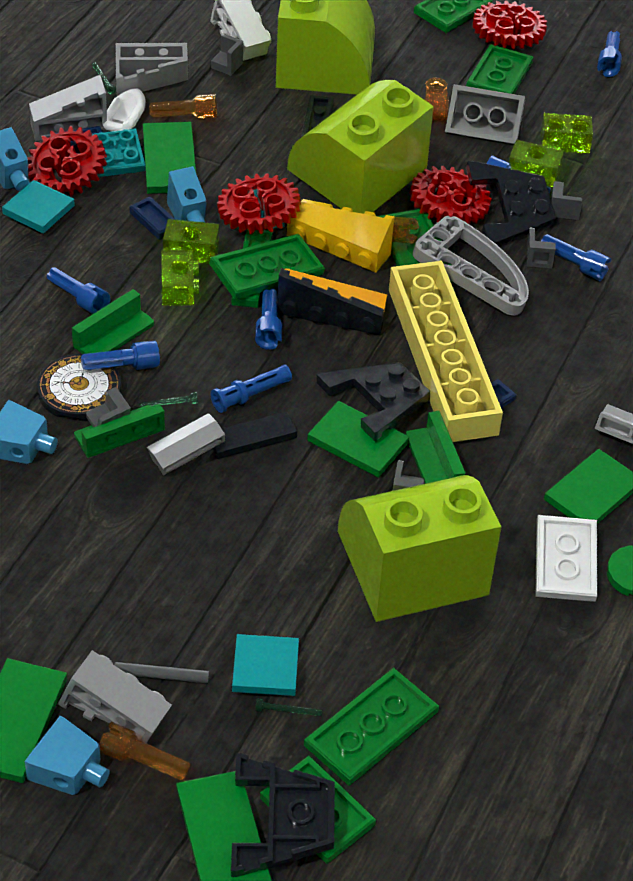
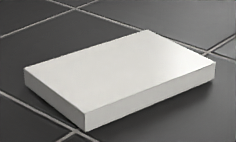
(566, 558)

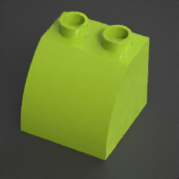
(325, 45)
(366, 147)
(421, 545)

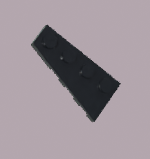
(312, 303)

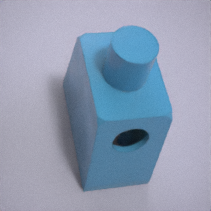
(14, 166)
(188, 207)
(23, 434)
(66, 759)

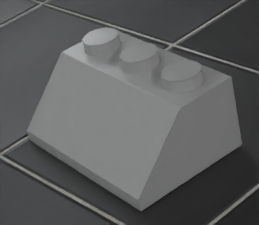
(485, 114)

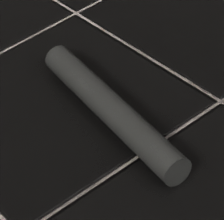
(162, 672)

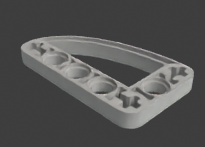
(506, 298)

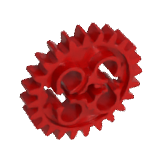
(513, 28)
(72, 167)
(450, 195)
(243, 210)

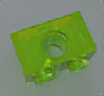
(537, 160)
(195, 236)
(178, 277)

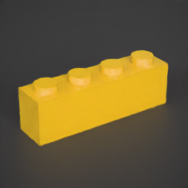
(344, 233)

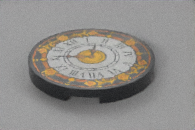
(72, 391)

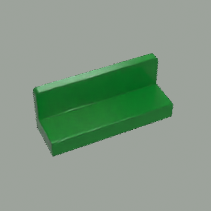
(112, 325)
(121, 431)
(434, 450)

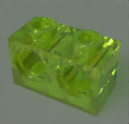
(567, 132)

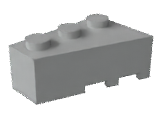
(150, 65)
(75, 106)
(114, 696)

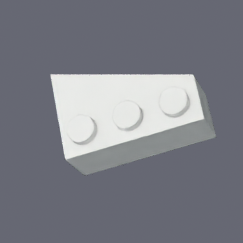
(241, 21)

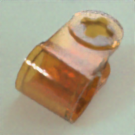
(437, 96)

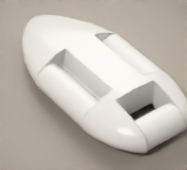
(125, 110)

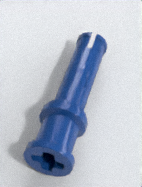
(240, 391)

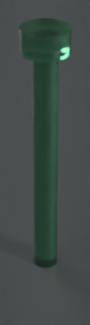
(111, 89)
(193, 397)
(262, 705)

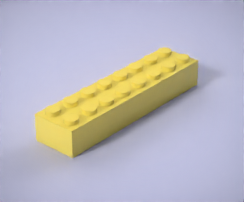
(445, 350)

